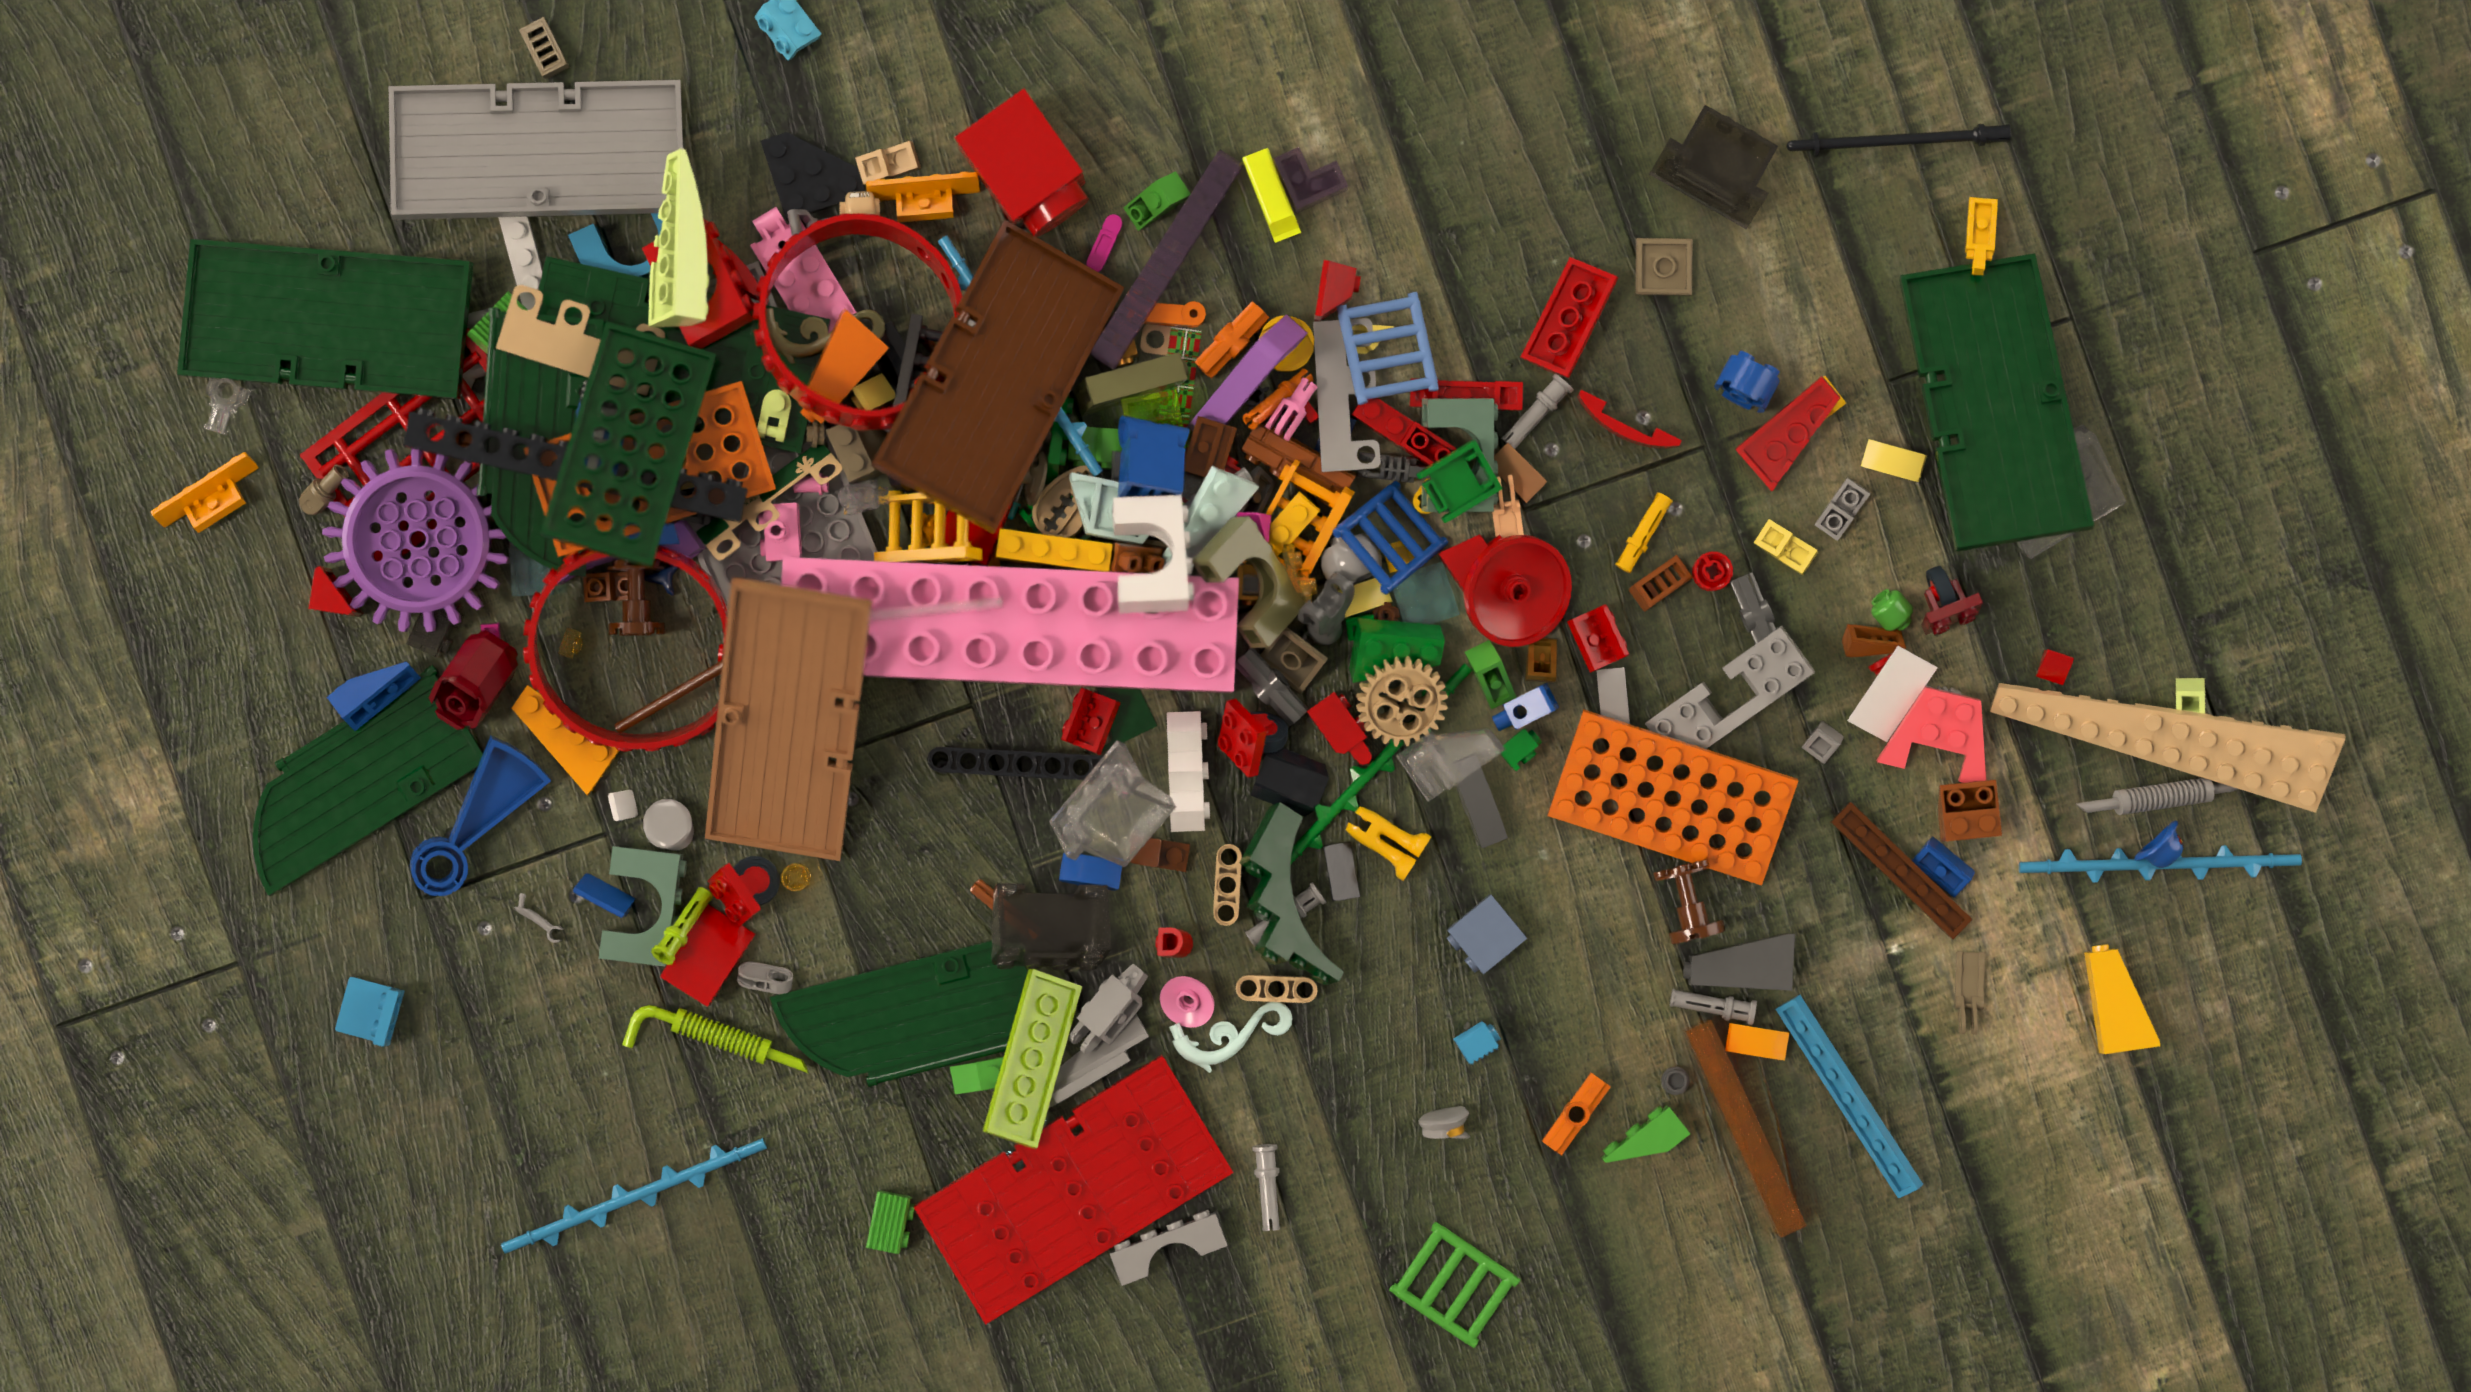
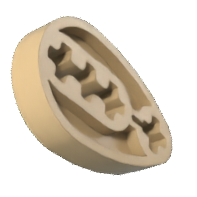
(1051, 499)

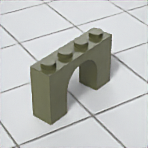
(1277, 598)

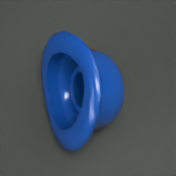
(2163, 848)

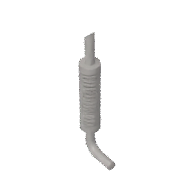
(2158, 796)

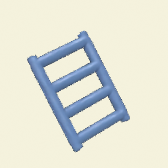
(1358, 367)

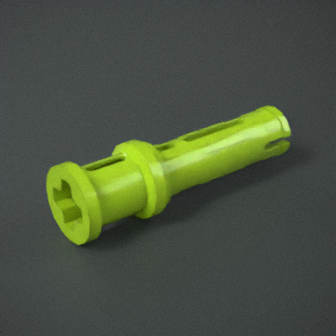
(676, 935)

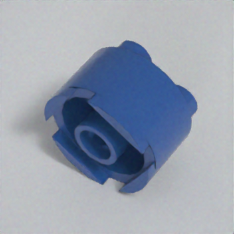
(1748, 382)

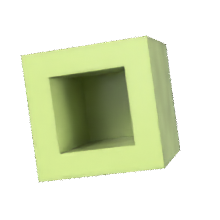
(2190, 694)

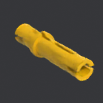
(1643, 533)

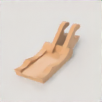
(1507, 514)

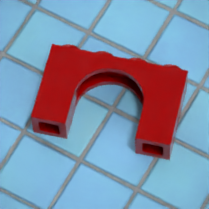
(728, 306)

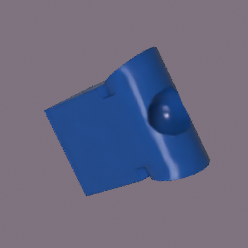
(1150, 458)

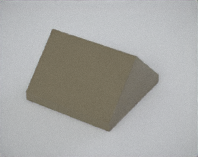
(1294, 659)

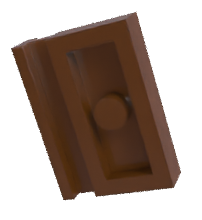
(1208, 446)

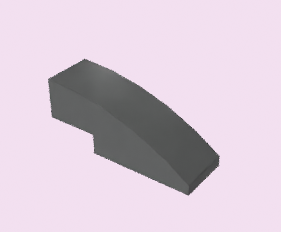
(1481, 809)

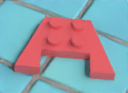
(1941, 722)

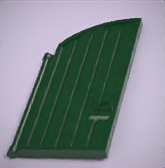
(534, 401)
(356, 784)
(906, 1015)

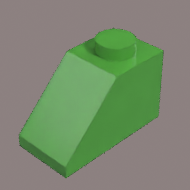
(1490, 674)
(976, 1075)

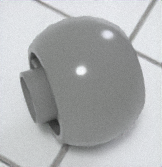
(1344, 561)

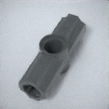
(1753, 608)
(1270, 686)

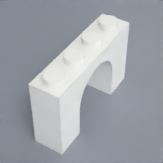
(1163, 519)

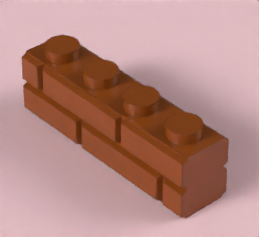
(1276, 452)

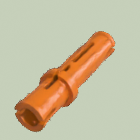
(1269, 405)

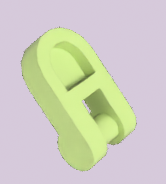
(775, 405)

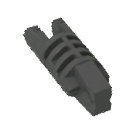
(1392, 468)

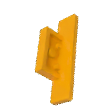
(926, 195)
(208, 498)

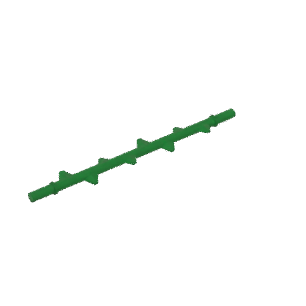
(1361, 777)

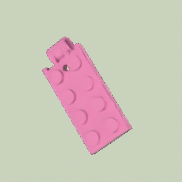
(807, 280)

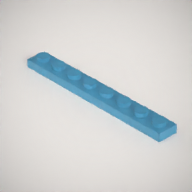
(1849, 1096)

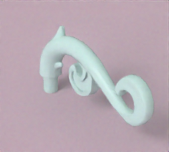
(1204, 1059)

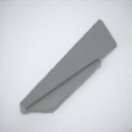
(1086, 1069)

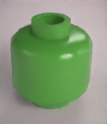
(1892, 610)

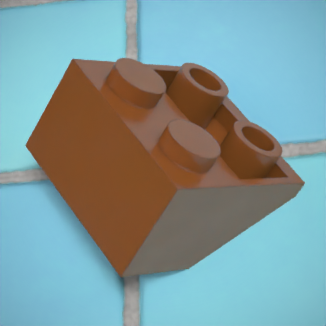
(1969, 811)

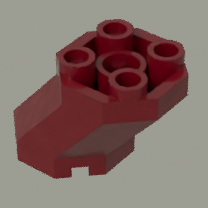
(474, 680)

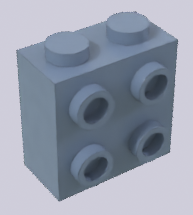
(1485, 935)

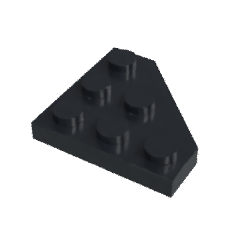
(808, 175)

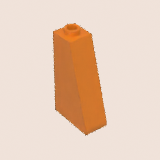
(844, 360)

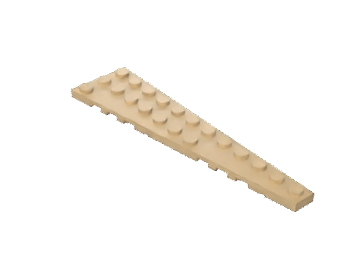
(2249, 756)

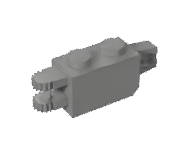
(1109, 1009)

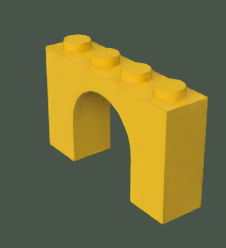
(1054, 550)

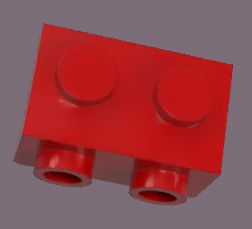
(1598, 638)
(1090, 720)

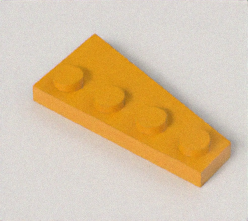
(577, 755)

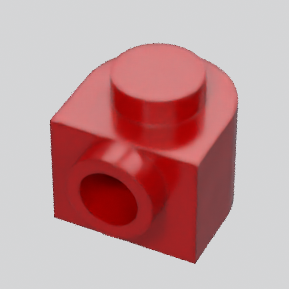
(1173, 943)

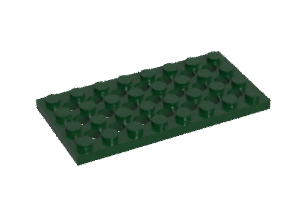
(666, 469)

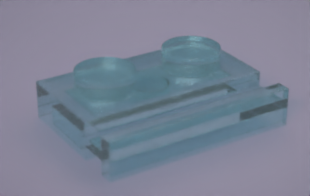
(526, 574)

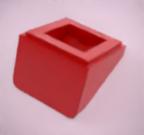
(2054, 667)

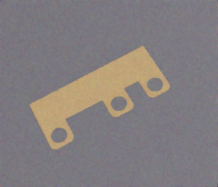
(561, 343)

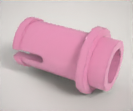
(810, 485)

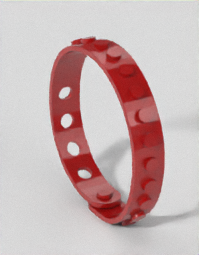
(817, 232)
(571, 720)

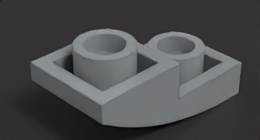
(1842, 508)
(1613, 694)

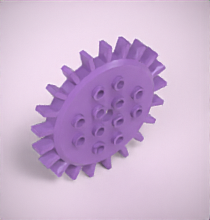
(385, 578)

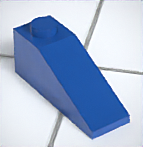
(370, 693)

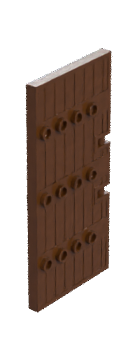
(1003, 377)

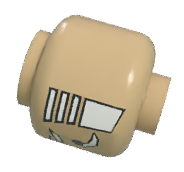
(860, 203)

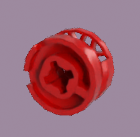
(1712, 571)

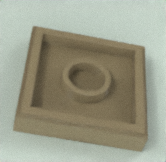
(1663, 267)

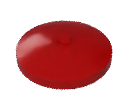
(1517, 590)

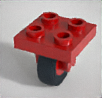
(1249, 735)
(745, 887)

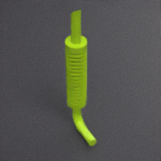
(713, 1033)

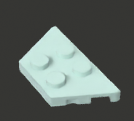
(1095, 503)

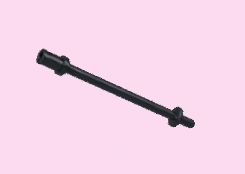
(1980, 135)

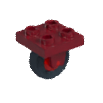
(1947, 603)

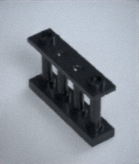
(912, 358)

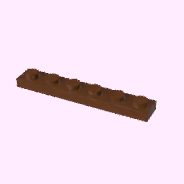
(1901, 870)

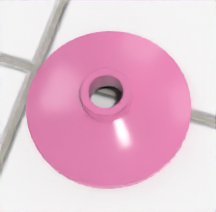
(1181, 1008)

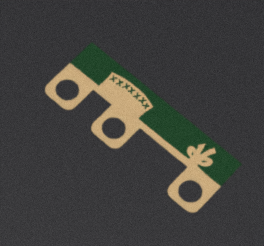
(808, 462)

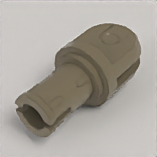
(322, 491)

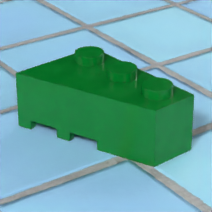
(1386, 639)

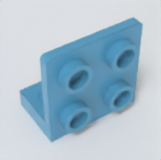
(369, 1011)

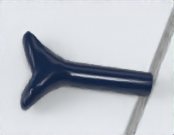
(664, 578)

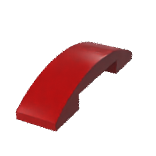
(1505, 394)
(1594, 408)

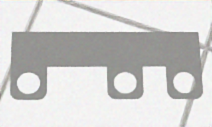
(1334, 386)

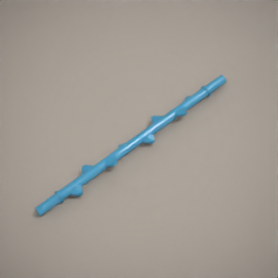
(1072, 430)
(2199, 865)
(646, 1193)

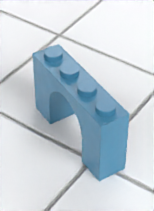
(593, 251)

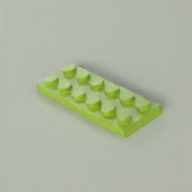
(1032, 1058)

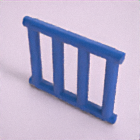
(1376, 504)

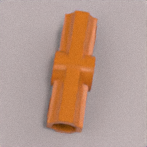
(1231, 340)
(1587, 1098)

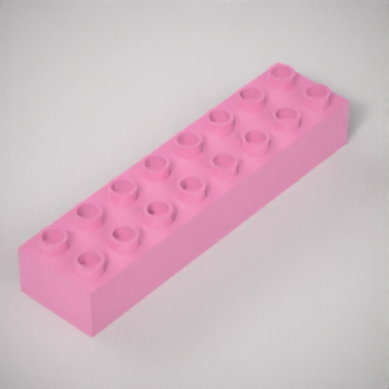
(1049, 632)

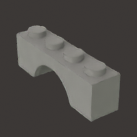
(1201, 1234)

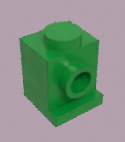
(1520, 748)

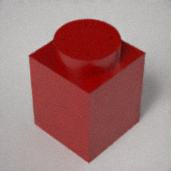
(1024, 165)

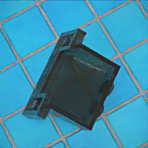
(1718, 166)

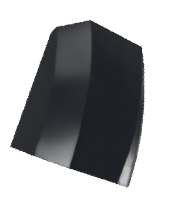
(1291, 780)

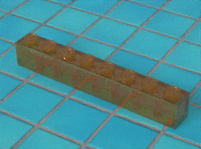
(1744, 1128)

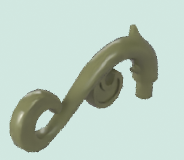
(808, 326)

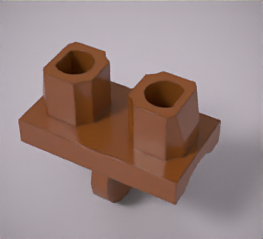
(1137, 559)

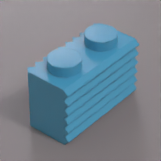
(1477, 1041)

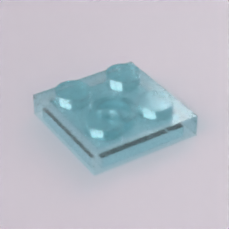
(1426, 596)

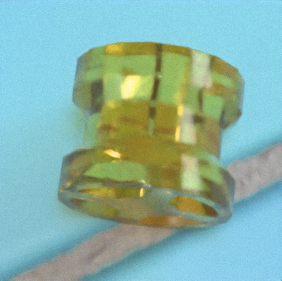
(791, 875)

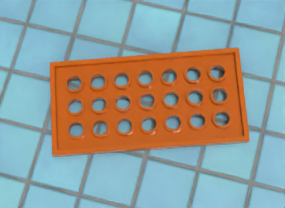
(741, 425)
(1673, 753)

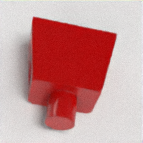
(1462, 556)

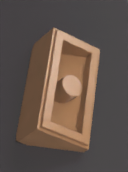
(1525, 477)

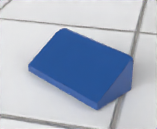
(1943, 867)
(604, 895)

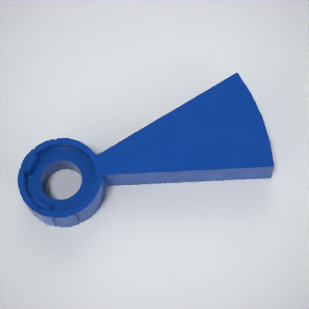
(498, 787)

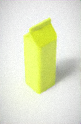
(1271, 195)

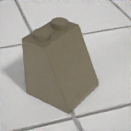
(857, 451)

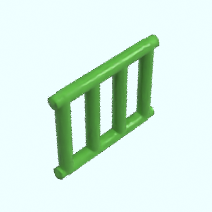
(1424, 1305)

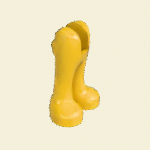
(1380, 826)

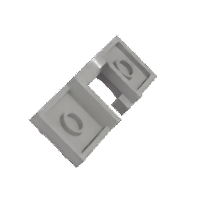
(1768, 668)

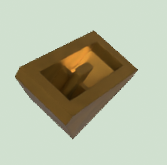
(1542, 661)

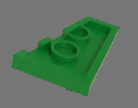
(1057, 455)

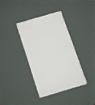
(1892, 694)

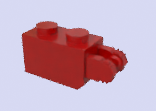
(1340, 727)

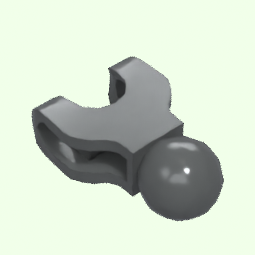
(1328, 610)

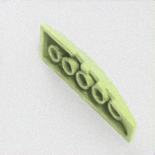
(680, 275)

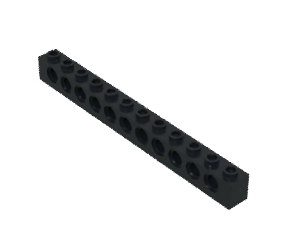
(418, 438)

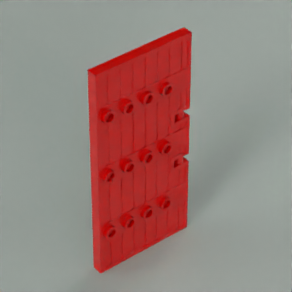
(1077, 1193)

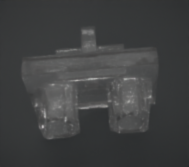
(862, 497)

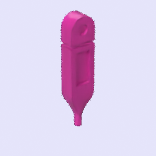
(1104, 242)

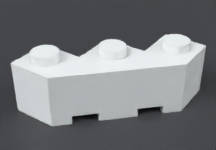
(1187, 771)

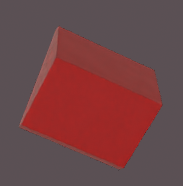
(327, 597)

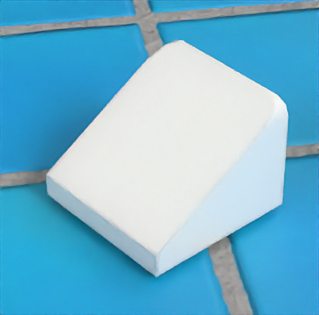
(623, 805)

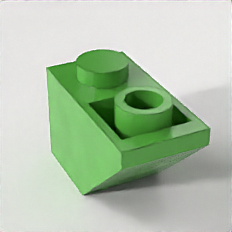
(1157, 200)

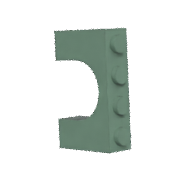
(1477, 419)
(664, 873)

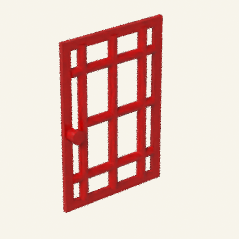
(398, 415)

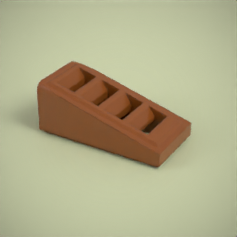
(1642, 597)
(1870, 641)

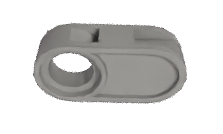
(763, 977)

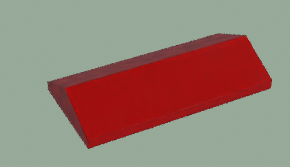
(1569, 317)

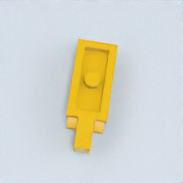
(1980, 232)
(1291, 522)

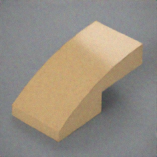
(888, 162)

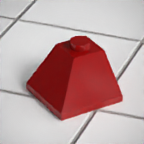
(1335, 288)

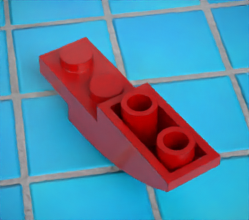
(1402, 431)

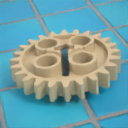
(1412, 679)

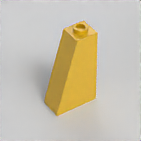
(2116, 1006)

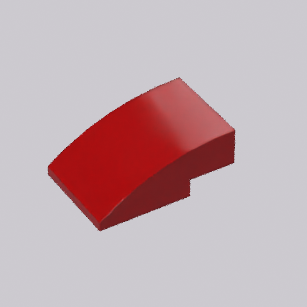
(708, 956)

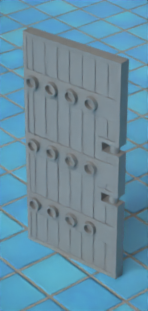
(536, 155)

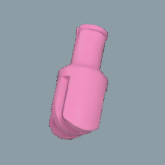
(1293, 406)

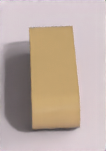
(1220, 897)
(1290, 992)

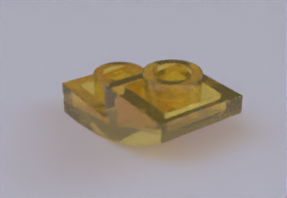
(1301, 580)

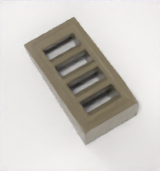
(553, 68)

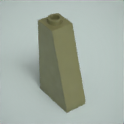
(1144, 378)

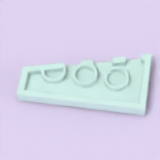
(1213, 506)

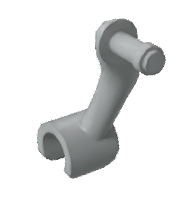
(535, 917)

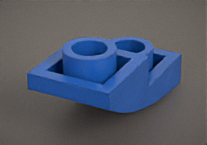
(1090, 871)

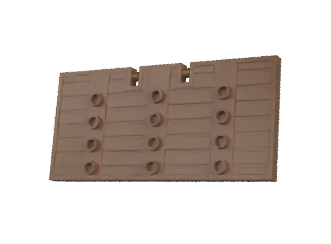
(781, 718)

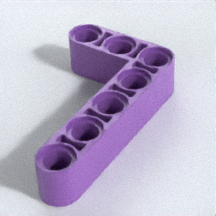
(1252, 371)

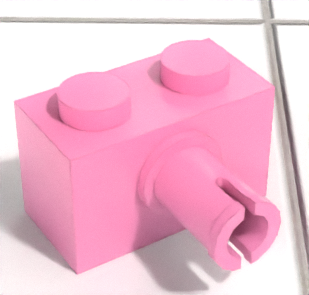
(782, 535)

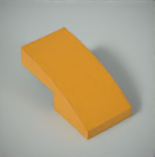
(1757, 1041)

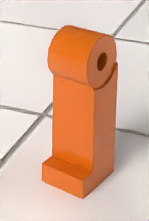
(1187, 315)

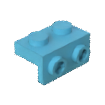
(787, 26)

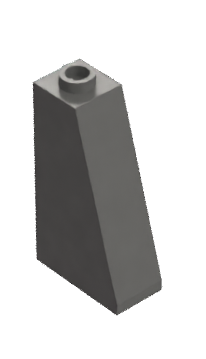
(1752, 964)

